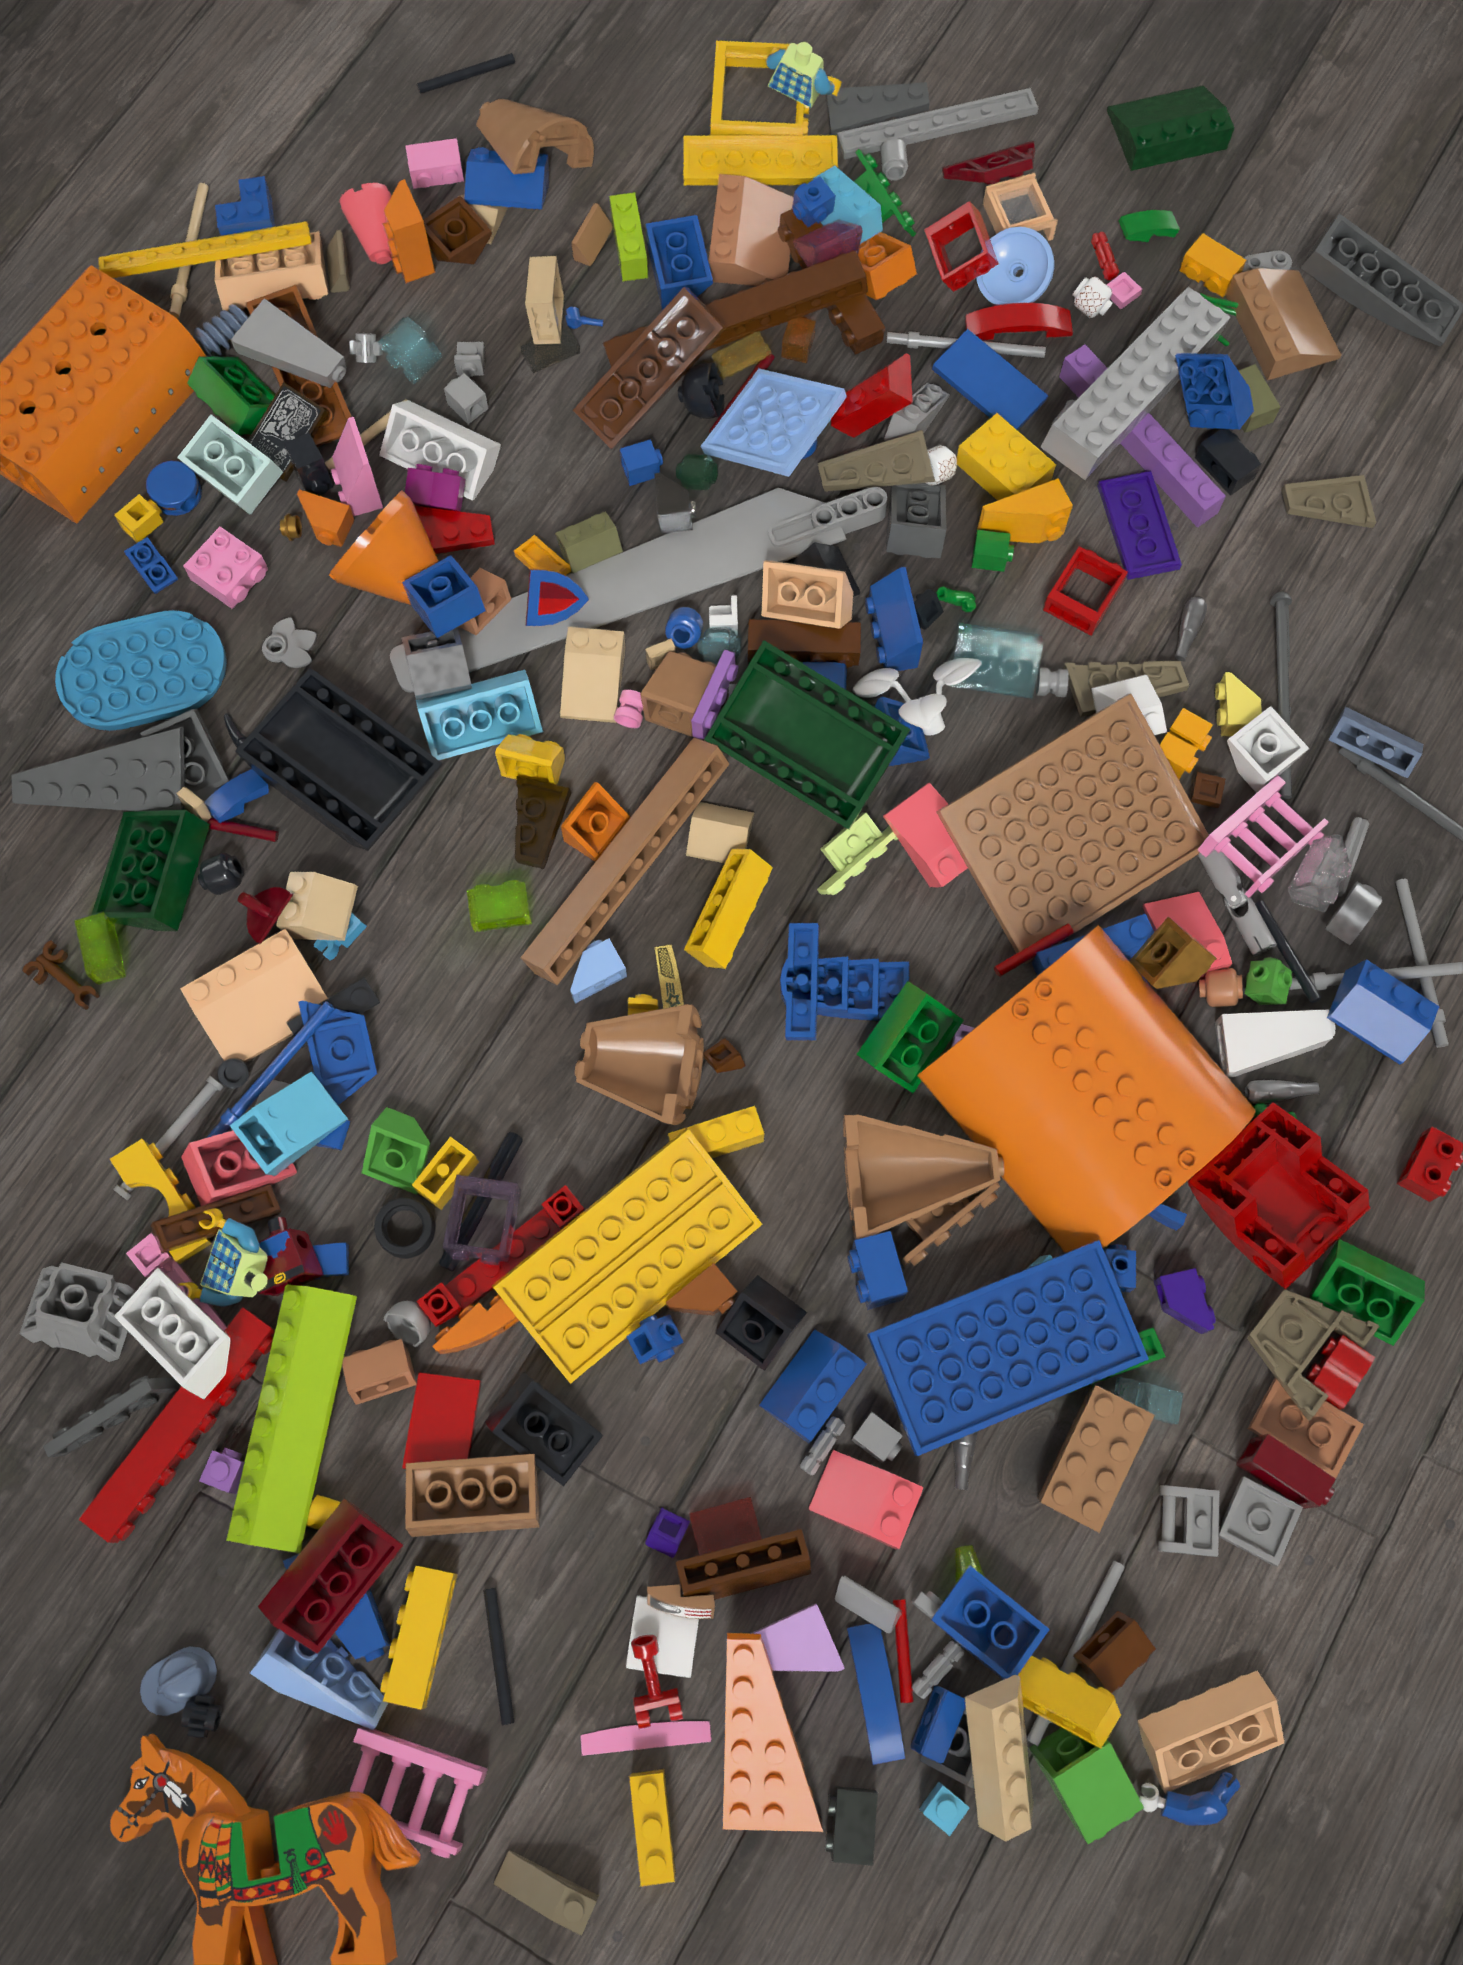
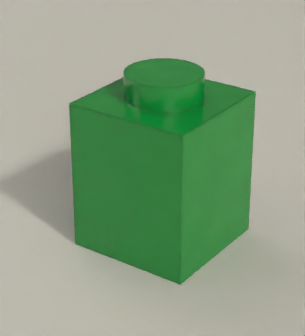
(992, 550)

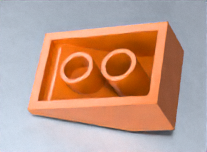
(885, 264)

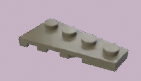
(884, 464)
(1165, 677)

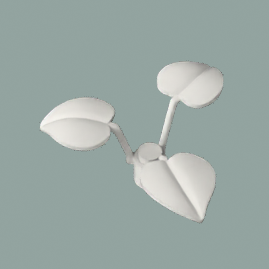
(926, 710)

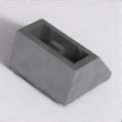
(436, 664)

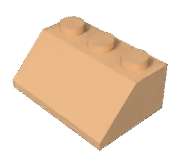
(806, 594)

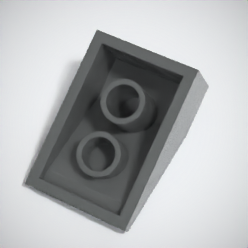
(917, 520)
(202, 763)

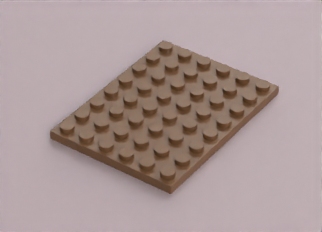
(1075, 826)

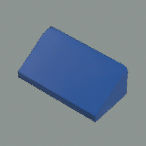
(938, 1724)

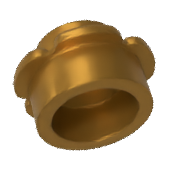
(291, 527)

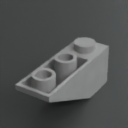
(919, 414)

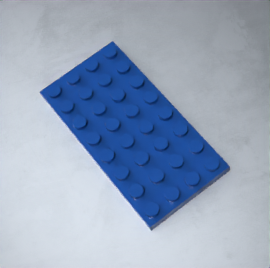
(1007, 1347)

